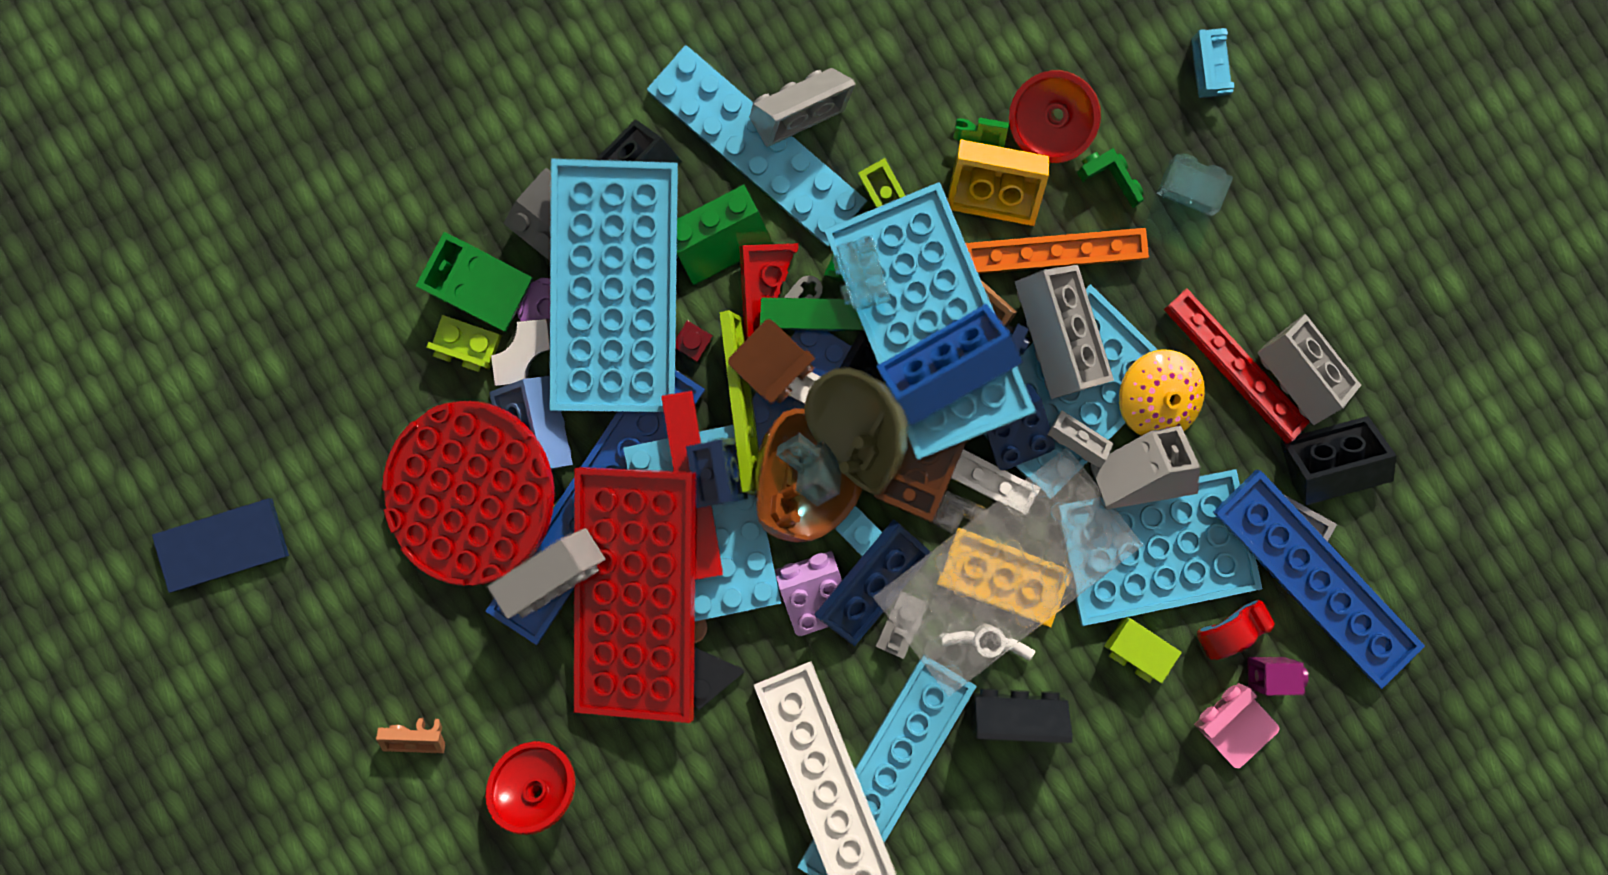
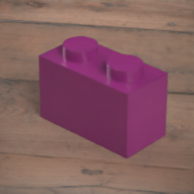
(1276, 675)

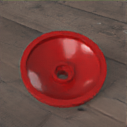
(1035, 124)
(518, 778)

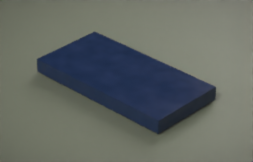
(220, 545)
(851, 605)

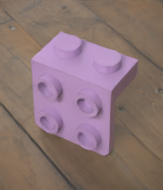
(806, 588)

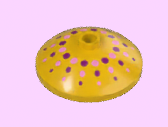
(1148, 389)

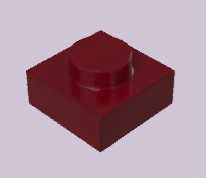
(692, 341)

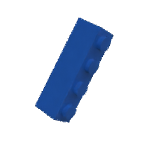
(950, 364)

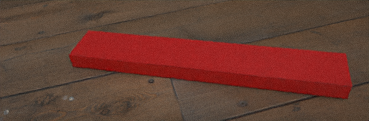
(1237, 366)
(682, 432)

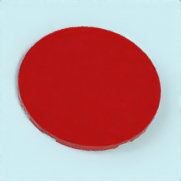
(468, 492)

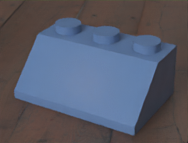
(530, 403)

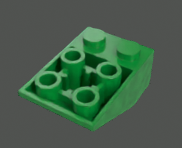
(474, 282)

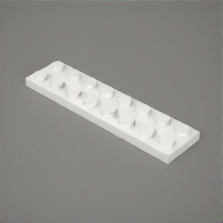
(823, 774)

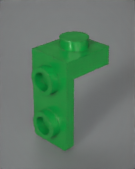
(1118, 167)

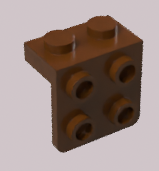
(771, 362)

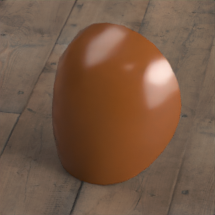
(778, 504)

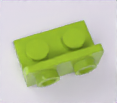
(464, 343)

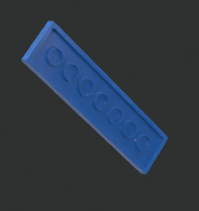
(1318, 579)

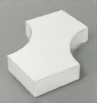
(513, 363)

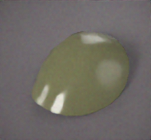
(859, 425)

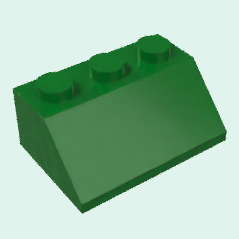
(712, 234)

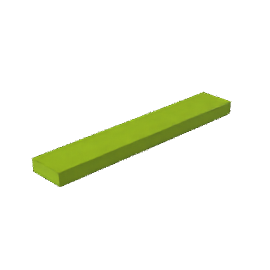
(741, 404)

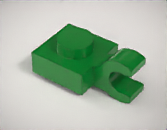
(986, 131)

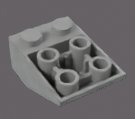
(1149, 470)

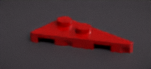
(761, 276)

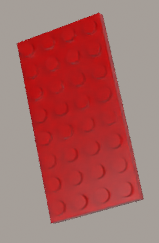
(640, 606)

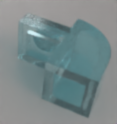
(816, 467)

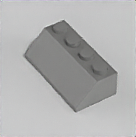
(1063, 330)

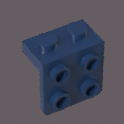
(1022, 438)

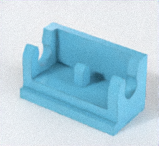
(1211, 63)

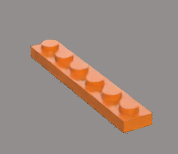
(1059, 250)

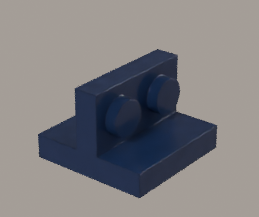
(716, 472)

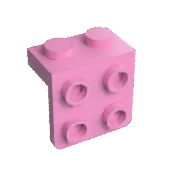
(1237, 725)

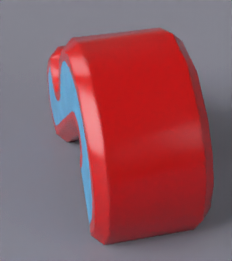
(1237, 631)

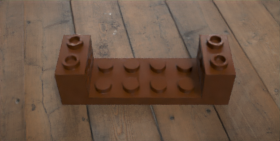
(922, 483)

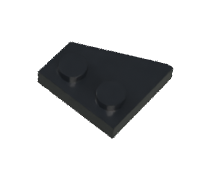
(711, 676)

